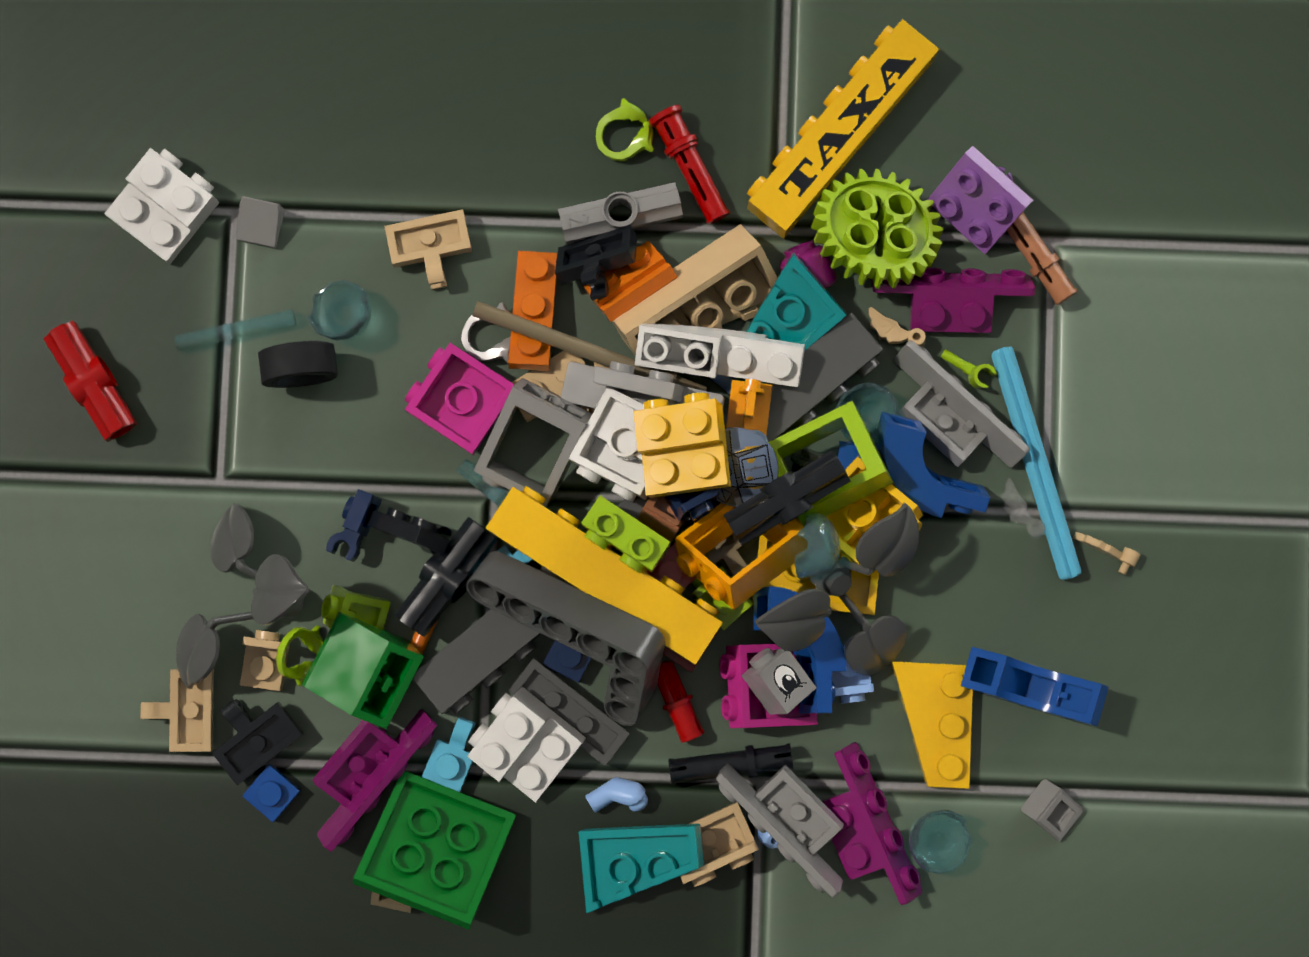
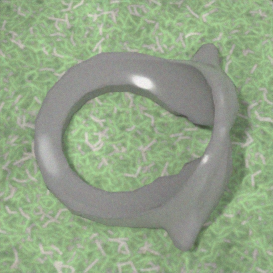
(499, 351)

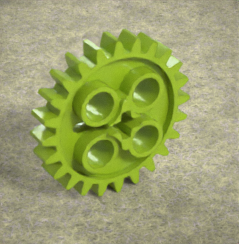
(900, 222)

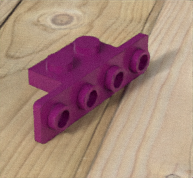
(958, 299)
(363, 770)
(868, 834)

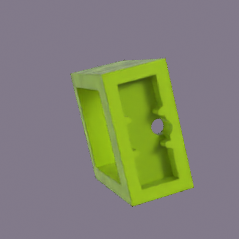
(862, 484)

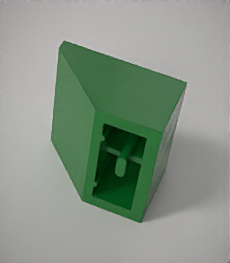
(363, 670)

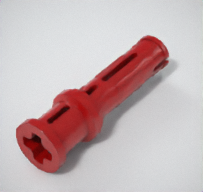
(682, 147)

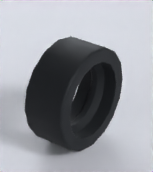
(297, 364)

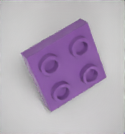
(979, 199)

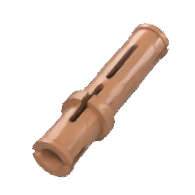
(1041, 260)

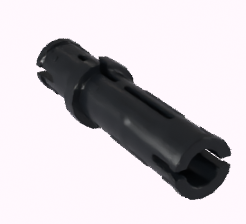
(744, 762)

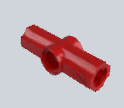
(90, 381)

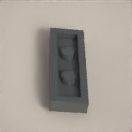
(601, 732)

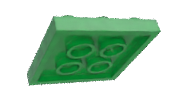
(434, 849)

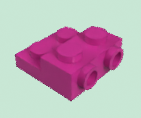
(458, 398)
(741, 704)

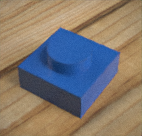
(271, 793)

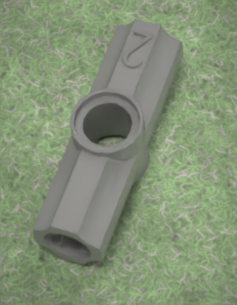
(647, 208)

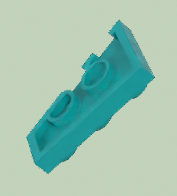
(796, 307)
(635, 858)

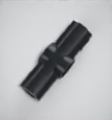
(787, 497)
(445, 577)

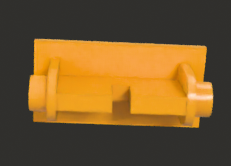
(749, 405)

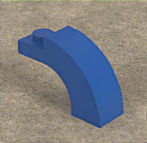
(902, 453)
(817, 660)
(1034, 687)

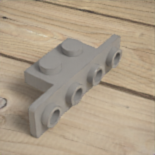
(587, 383)
(952, 414)
(792, 818)

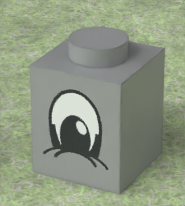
(778, 680)

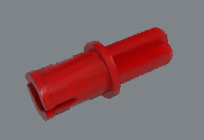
(678, 703)

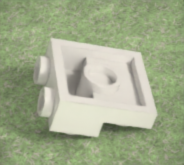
(162, 204)
(610, 447)
(524, 743)

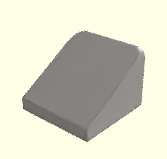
(259, 222)
(1052, 809)

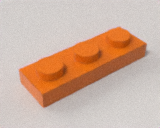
(536, 302)

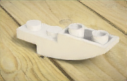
(719, 352)

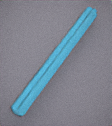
(1036, 463)

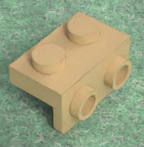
(724, 842)

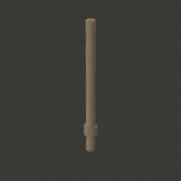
(566, 342)

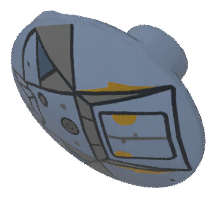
(750, 465)

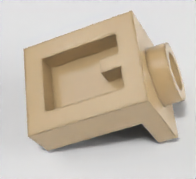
(260, 661)

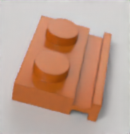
(634, 282)

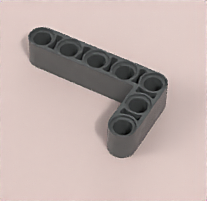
(580, 622)

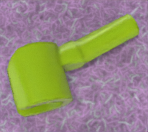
(969, 369)

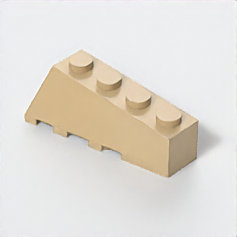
(710, 288)

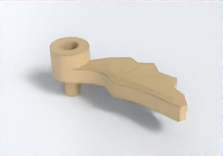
(890, 330)
(1128, 556)

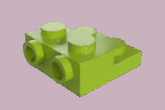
(636, 541)

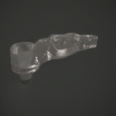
(1017, 509)

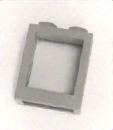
(548, 408)

